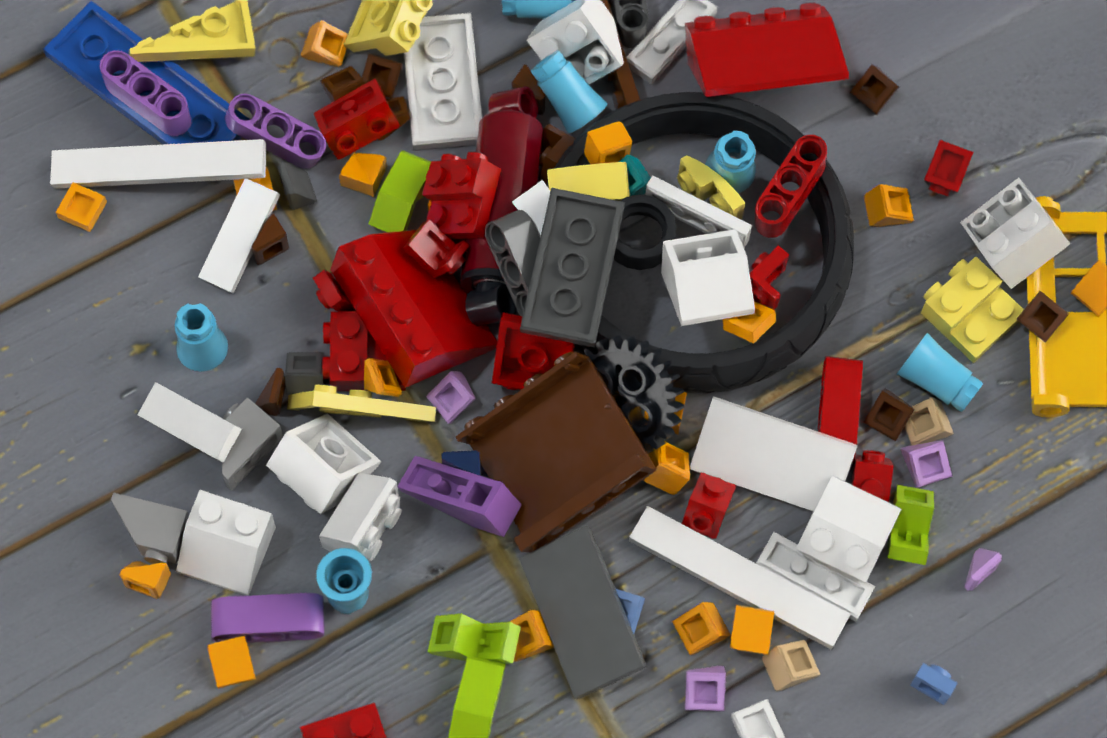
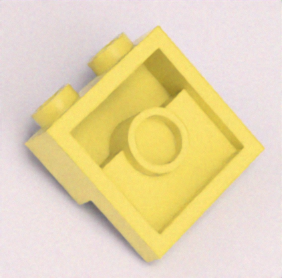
(387, 25)
(971, 308)

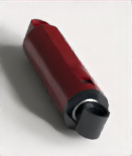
(512, 142)

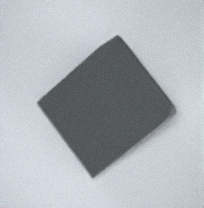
(296, 186)
(303, 371)

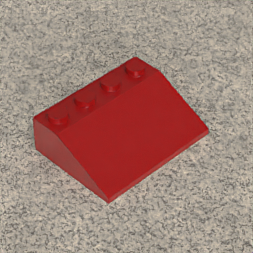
(764, 50)
(408, 312)

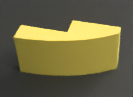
(597, 180)
(704, 183)

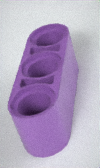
(139, 79)
(266, 115)
(268, 617)

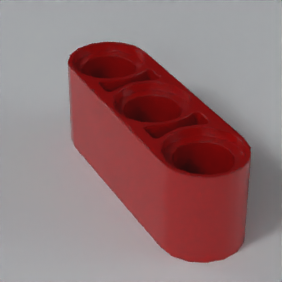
(794, 170)
(840, 398)

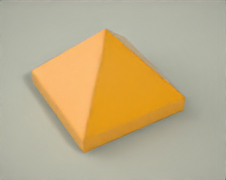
(380, 378)

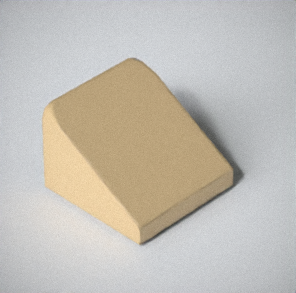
(928, 422)
(790, 665)

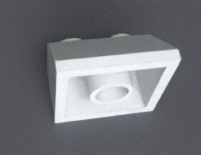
(321, 462)
(848, 528)
(224, 542)

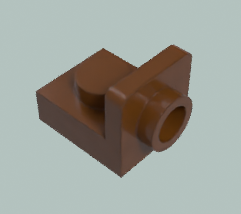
(553, 146)

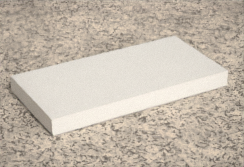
(443, 83)
(769, 454)

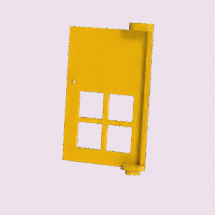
(1073, 361)

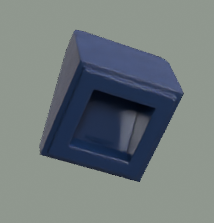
(463, 460)

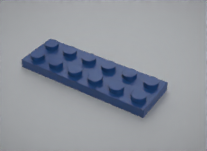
(95, 33)

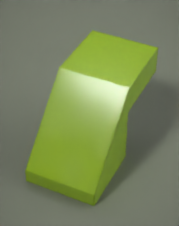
(400, 193)
(910, 532)
(460, 636)
(476, 698)

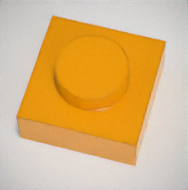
(81, 207)
(751, 326)

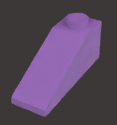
(461, 494)

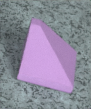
(451, 396)
(927, 462)
(982, 565)
(705, 689)

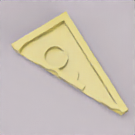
(213, 34)
(358, 404)

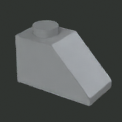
(253, 443)
(153, 527)

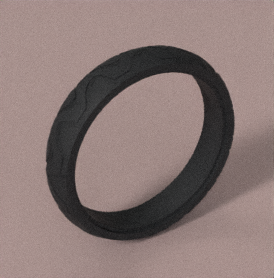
(774, 138)

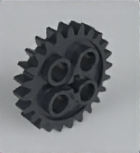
(654, 394)

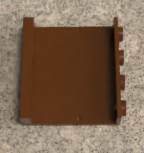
(559, 449)

